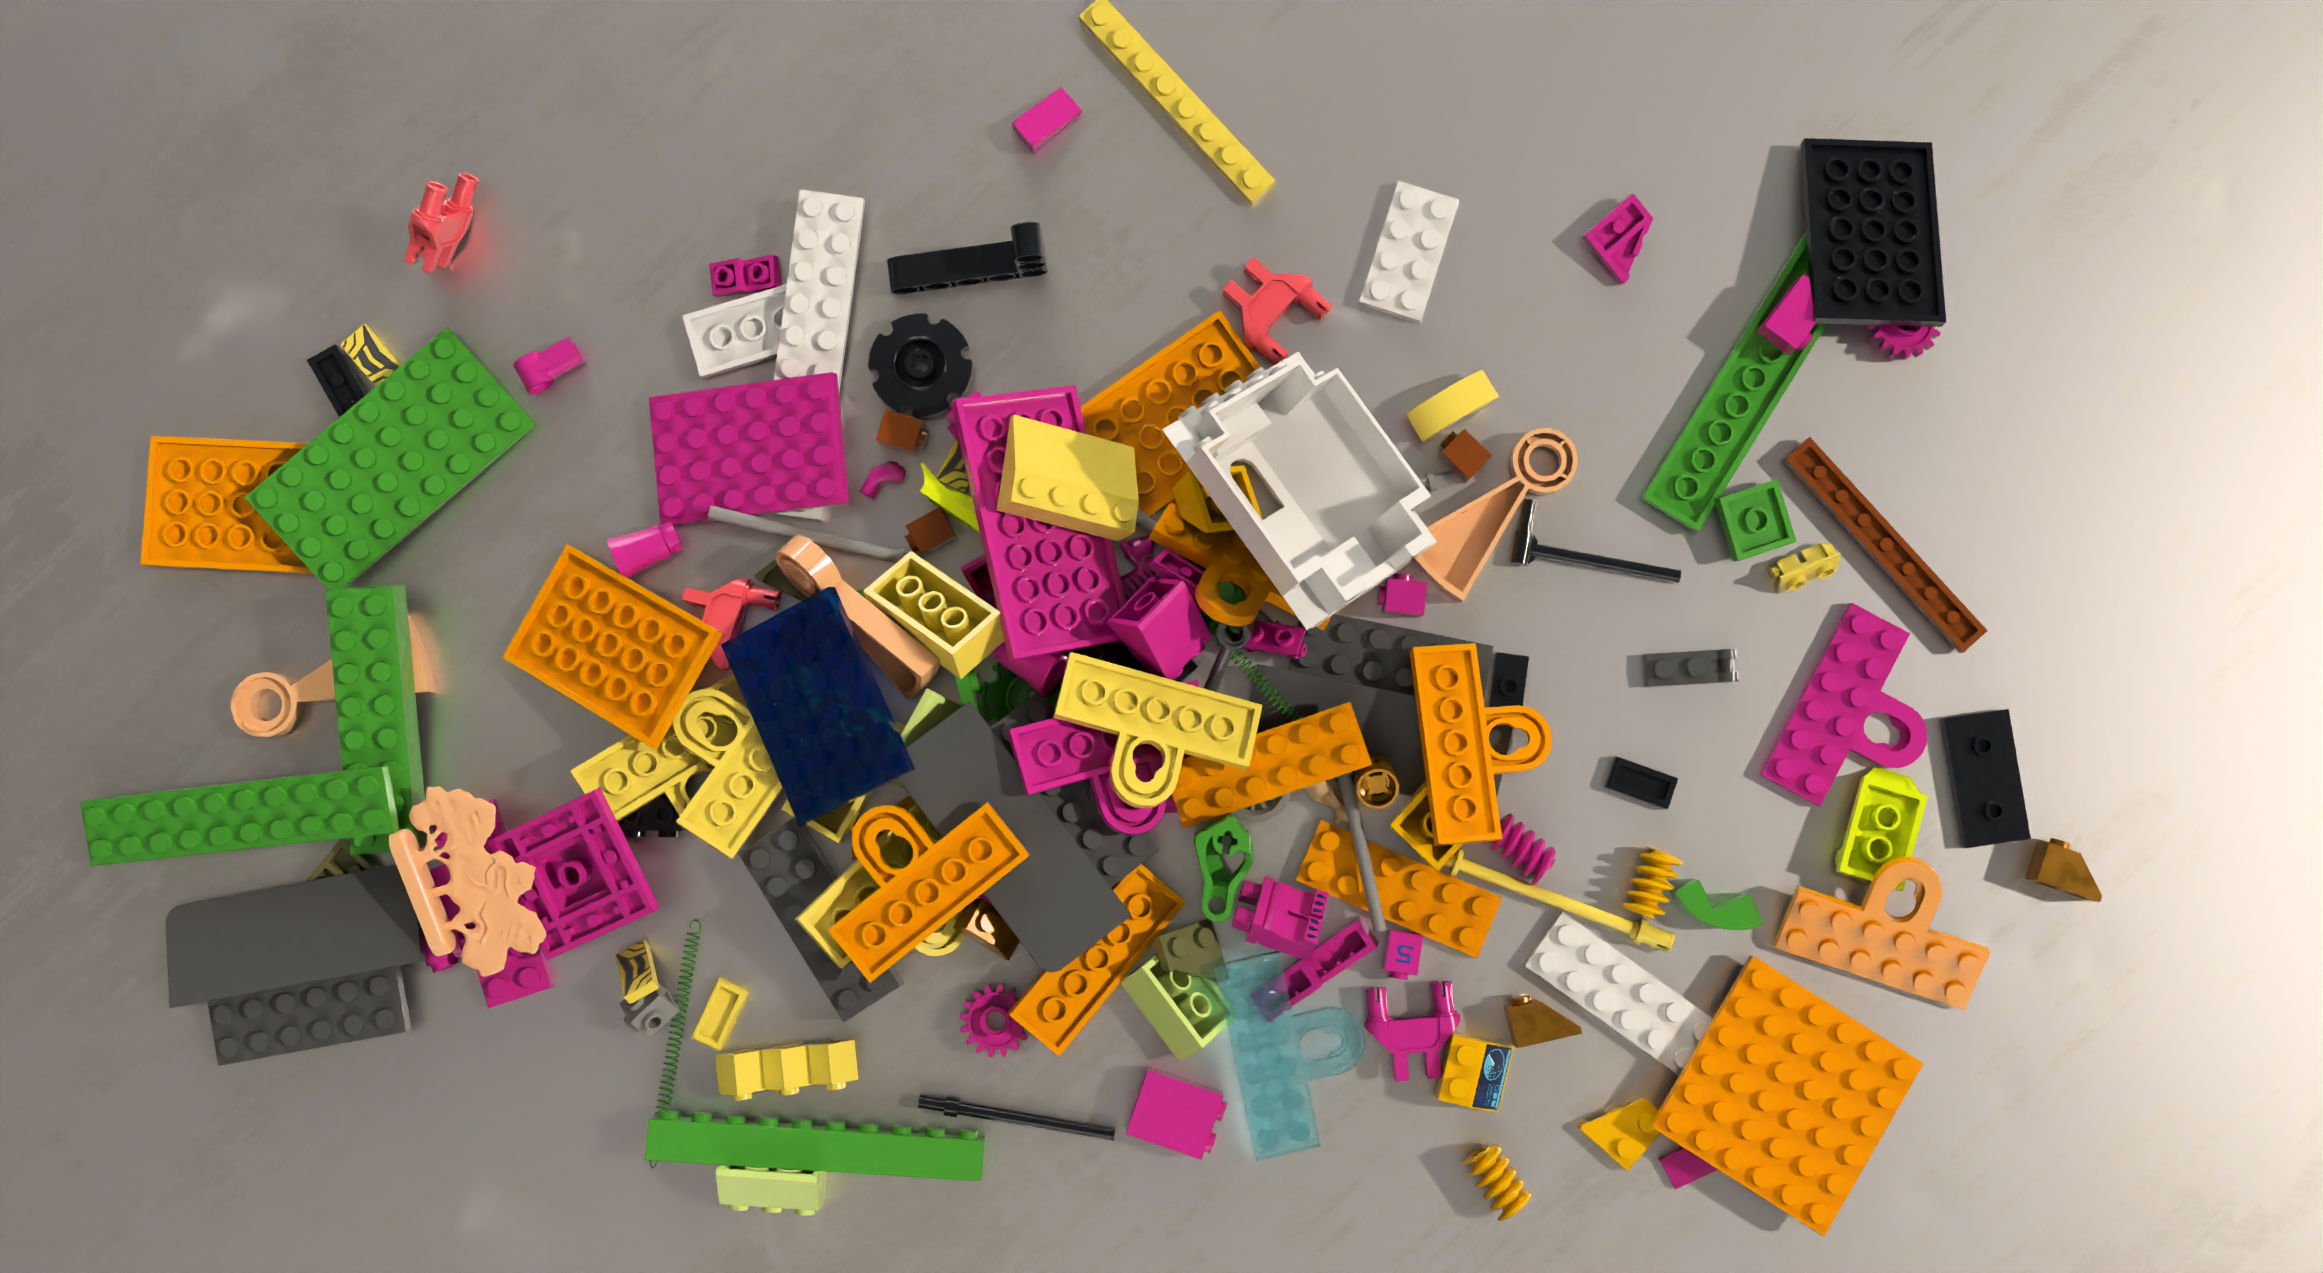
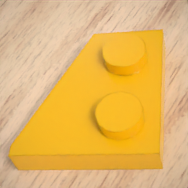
(1624, 1131)

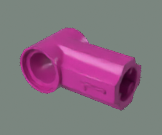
(540, 369)

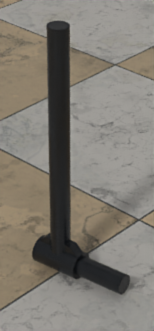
(1526, 549)

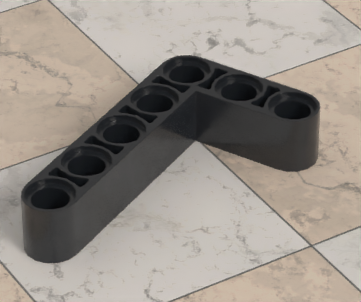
(972, 264)

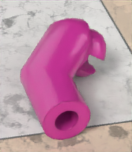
(881, 474)

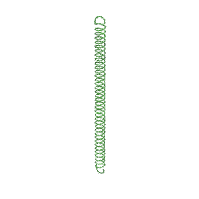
(1254, 679)
(679, 1020)

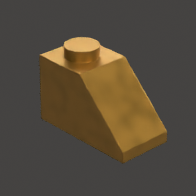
(2062, 870)
(985, 926)
(1535, 1023)

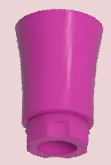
(644, 548)
(1040, 672)

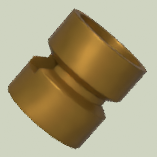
(1379, 788)

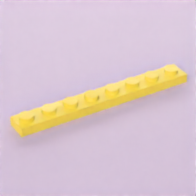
(1177, 100)

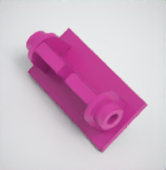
(1277, 639)

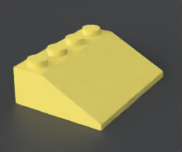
(1069, 479)

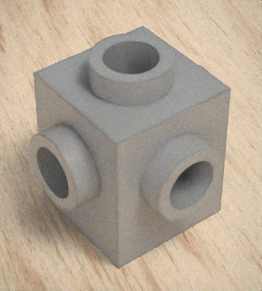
(650, 1012)

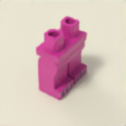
(1281, 917)

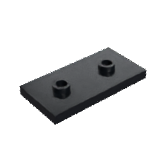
(1985, 778)

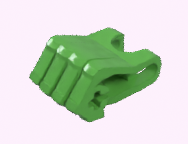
(1215, 877)

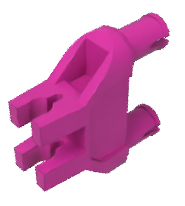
(1414, 1033)

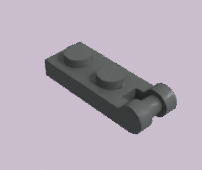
(1689, 668)

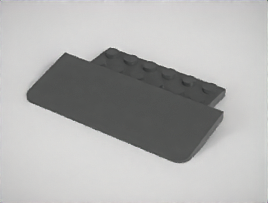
(1373, 671)
(1062, 892)
(297, 963)

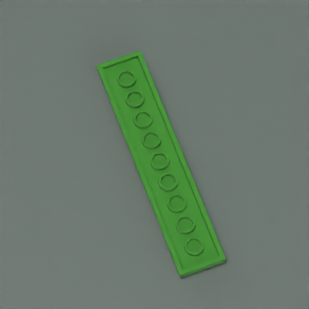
(1730, 413)
(240, 815)

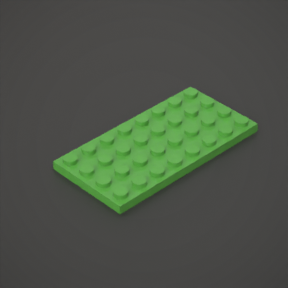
(390, 461)

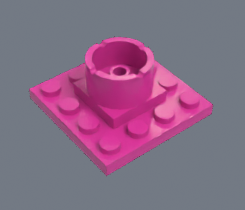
(582, 874)

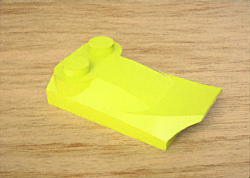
(951, 502)
(1881, 824)

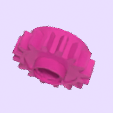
(1901, 341)
(978, 1024)

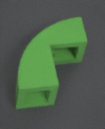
(1731, 914)

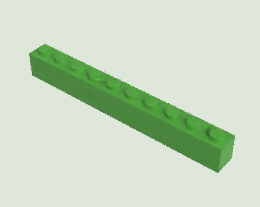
(815, 1147)

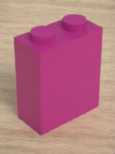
(1176, 1113)

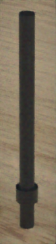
(952, 1106)

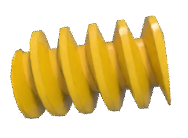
(1652, 883)
(1498, 1180)

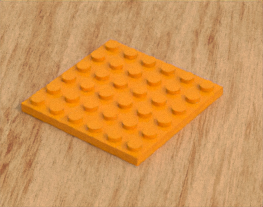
(1786, 1095)

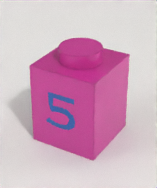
(1401, 953)

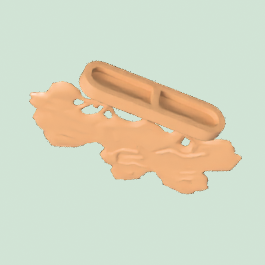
(480, 882)

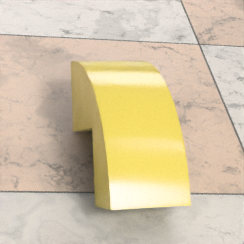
(1452, 405)

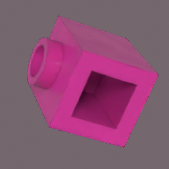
(1402, 596)

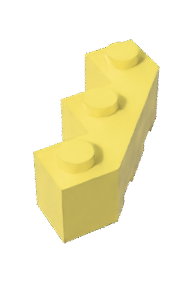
(786, 1068)

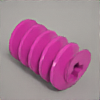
(1524, 849)

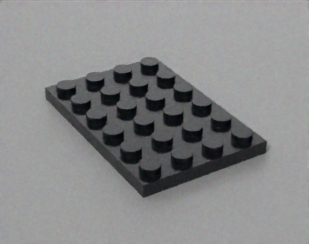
(1872, 232)

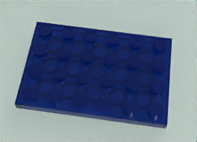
(817, 706)

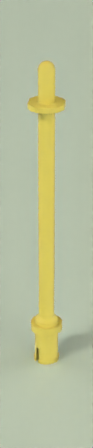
(1637, 930)

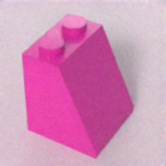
(1161, 627)

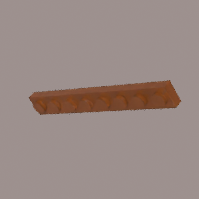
(1885, 545)

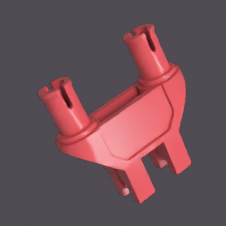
(440, 223)
(1269, 303)
(727, 608)

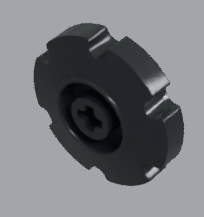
(937, 346)

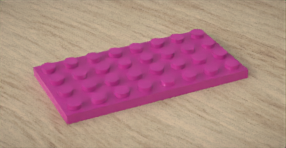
(1046, 579)

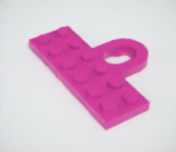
(1835, 707)
(1065, 753)

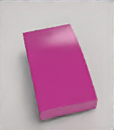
(745, 276)

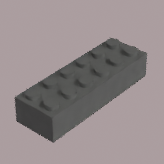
(791, 877)

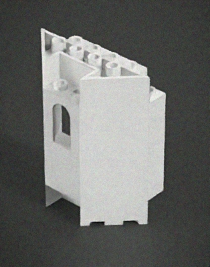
(1328, 466)

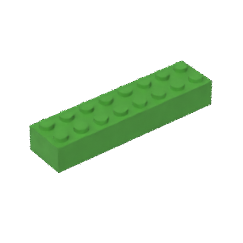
(376, 695)

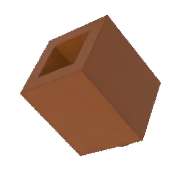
(902, 433)
(1463, 454)
(930, 532)

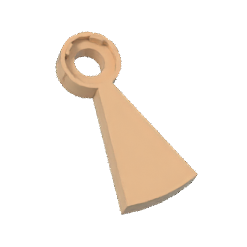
(1473, 531)
(887, 644)
(313, 688)

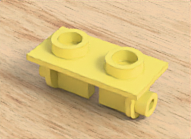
(1819, 562)

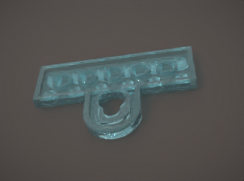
(1268, 1052)

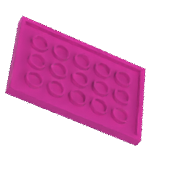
(749, 448)

